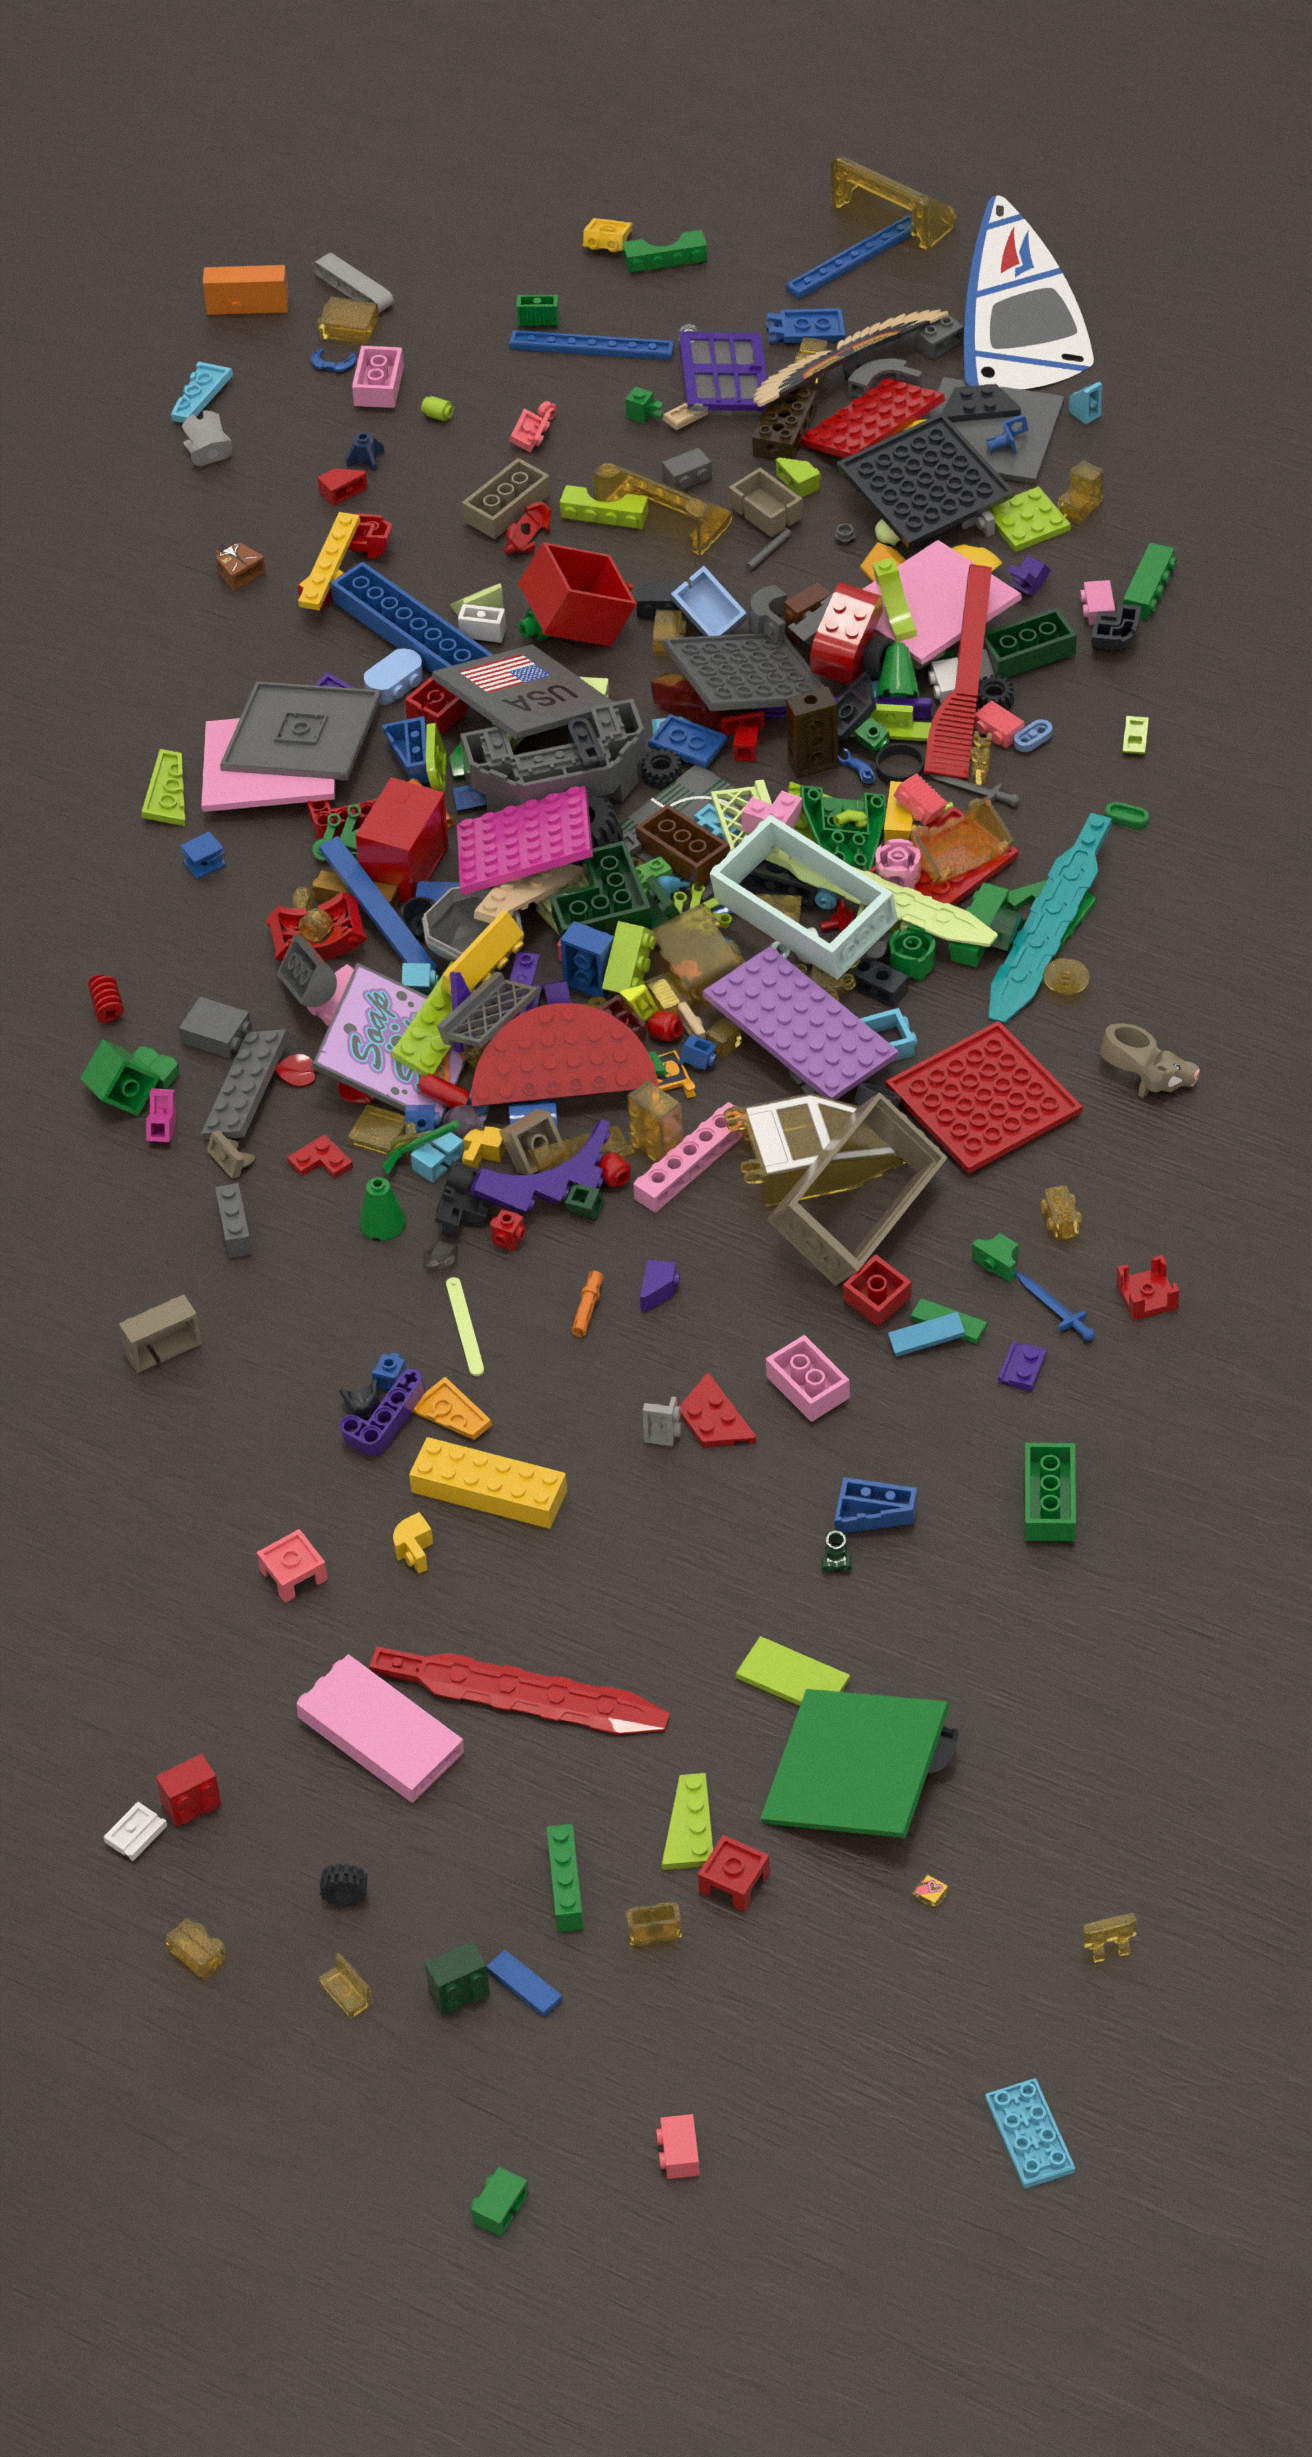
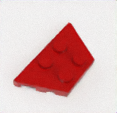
(713, 1416)

